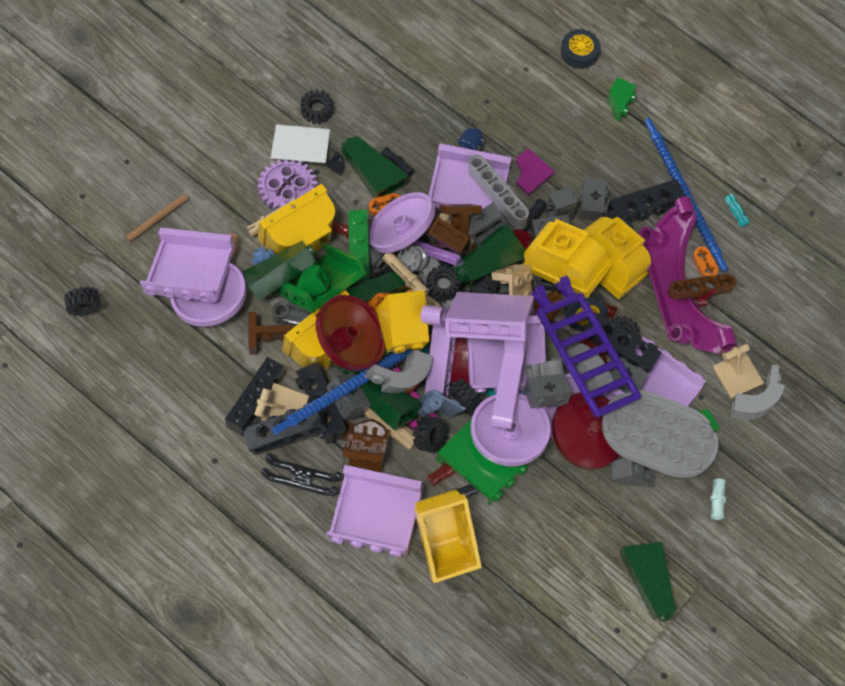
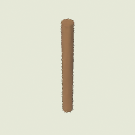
(157, 217)

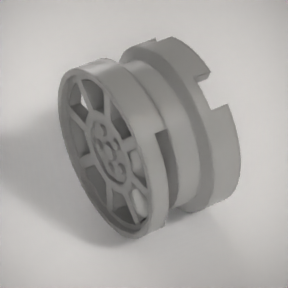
(414, 258)

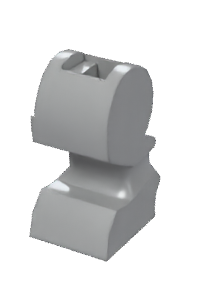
(544, 368)

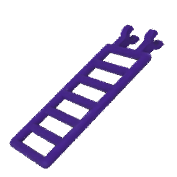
(570, 297)

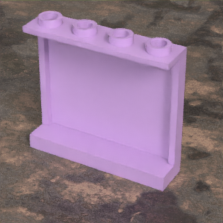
(452, 181)
(189, 265)
(489, 316)
(487, 356)
(669, 379)
(375, 511)

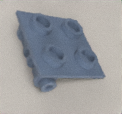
(436, 401)

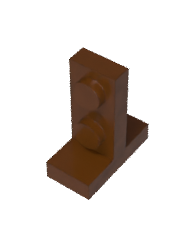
(460, 216)
(447, 236)
(264, 333)

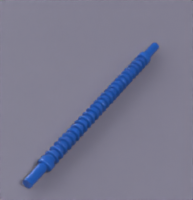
(665, 155)
(338, 392)

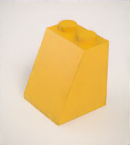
(402, 323)

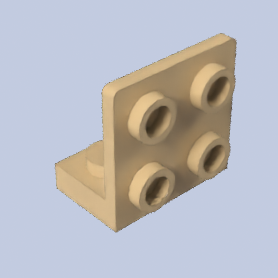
(518, 276)

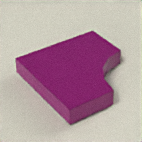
(533, 172)

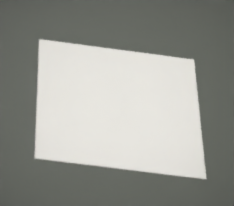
(300, 143)

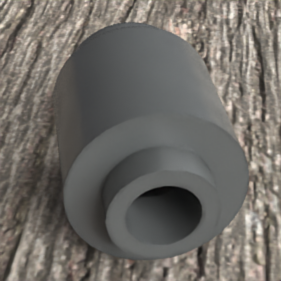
(375, 258)

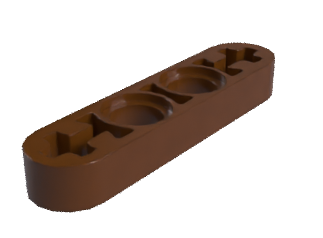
(726, 281)

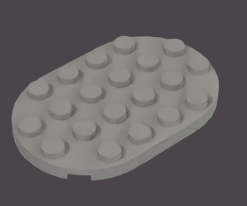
(661, 435)

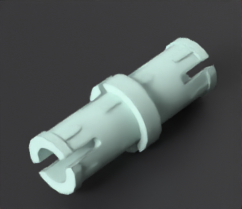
(718, 499)

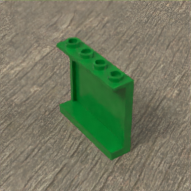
(340, 268)
(480, 472)

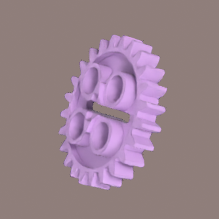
(275, 177)

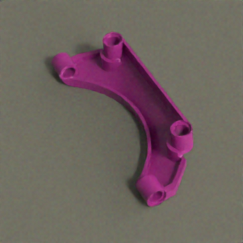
(667, 252)

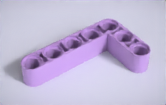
(441, 349)
(509, 383)

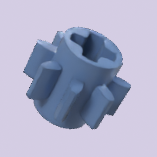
(261, 254)

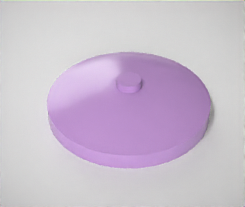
(401, 222)
(212, 313)
(515, 445)

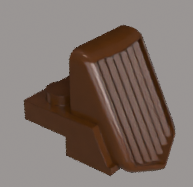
(366, 445)

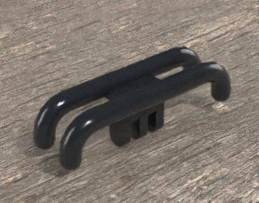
(301, 476)

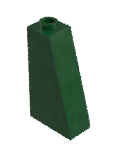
(374, 170)
(493, 253)
(279, 269)
(389, 283)
(392, 408)
(650, 575)

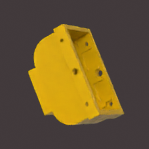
(307, 222)
(570, 252)
(627, 252)
(305, 346)
(447, 535)

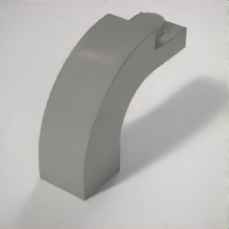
(586, 365)
(415, 370)
(756, 406)

